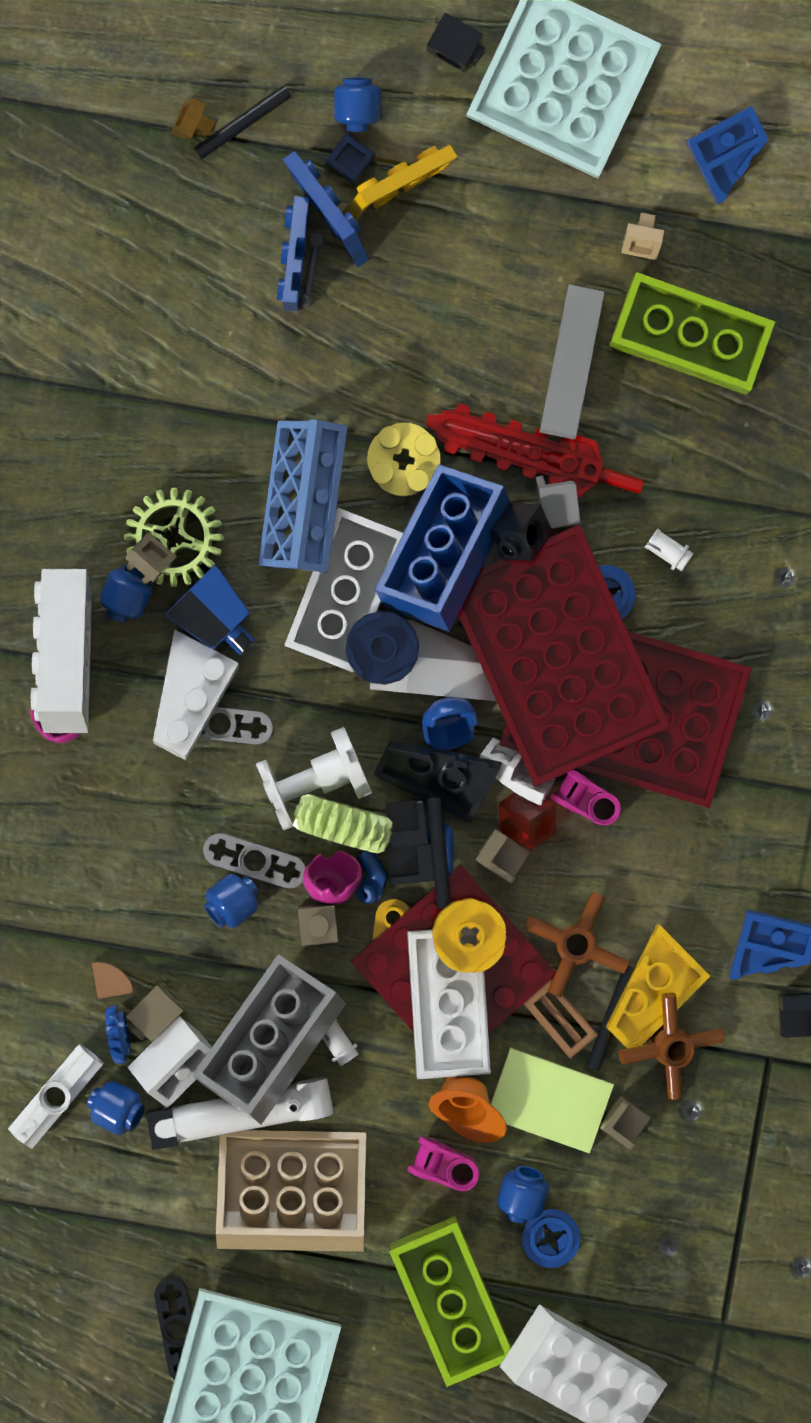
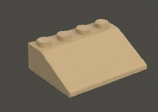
(291, 1191)

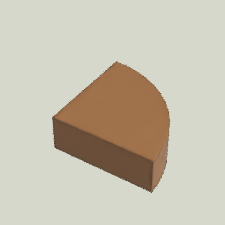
(110, 980)

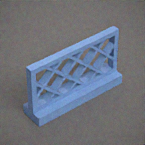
(317, 489)

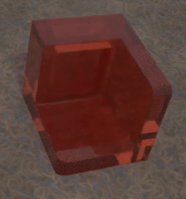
(526, 820)

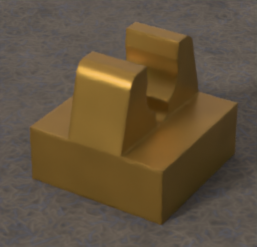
(192, 121)

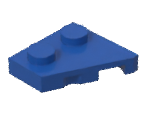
(727, 150)
(770, 944)

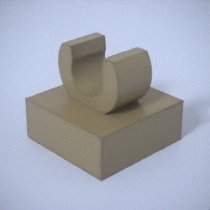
(150, 558)

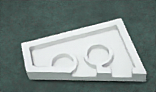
(190, 693)

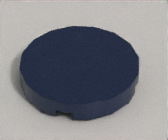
(382, 647)

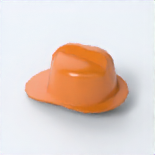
(466, 1109)

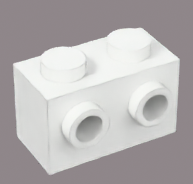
(170, 1058)

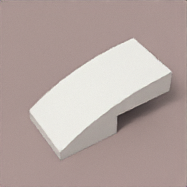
(515, 774)

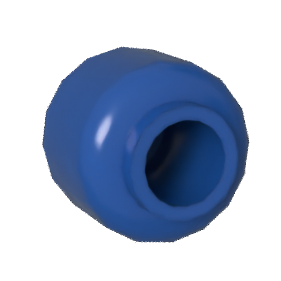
(357, 103)
(125, 594)
(231, 900)
(115, 1108)
(523, 1194)

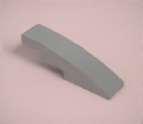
(571, 362)

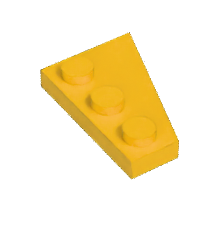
(401, 176)
(660, 970)

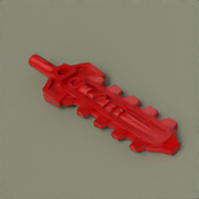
(563, 461)

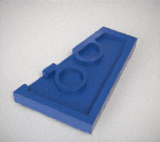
(326, 201)
(293, 253)

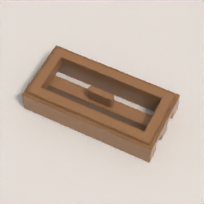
(580, 1042)

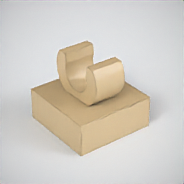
(643, 239)

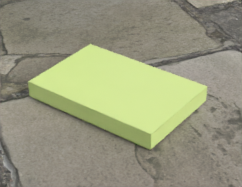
(551, 1099)

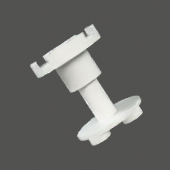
(328, 772)

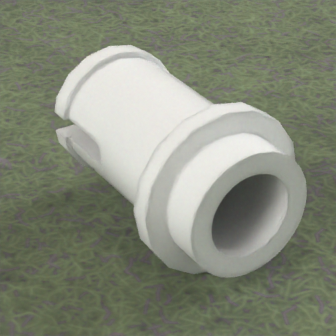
(669, 550)
(339, 1044)

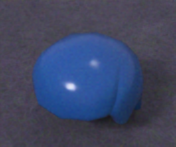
(449, 723)

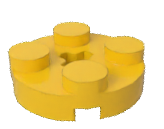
(490, 938)

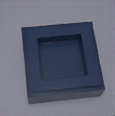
(350, 159)

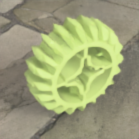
(184, 506)
(342, 823)

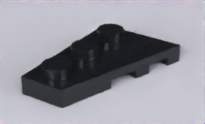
(435, 773)

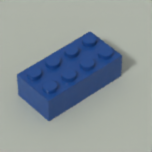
(442, 548)

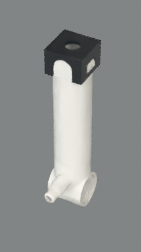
(214, 1117)

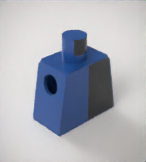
(213, 613)

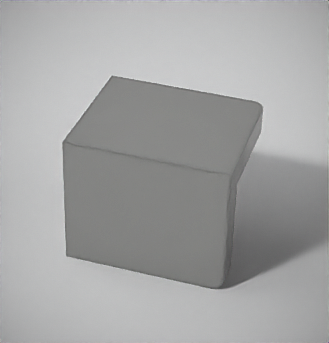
(559, 502)

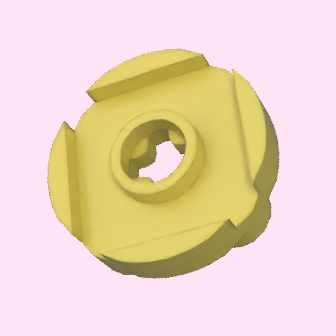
(392, 441)

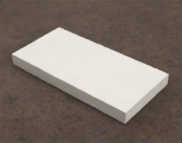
(447, 1012)

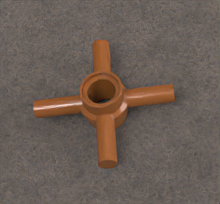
(591, 951)
(663, 1038)

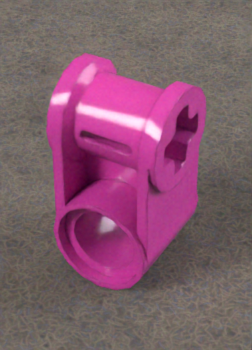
(584, 797)
(442, 1164)

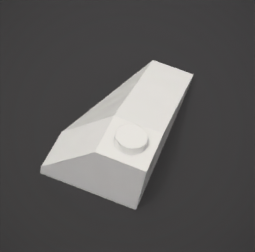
(443, 669)

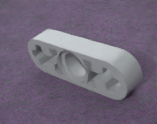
(246, 736)
(231, 843)

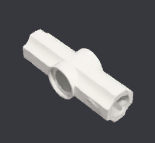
(40, 1113)

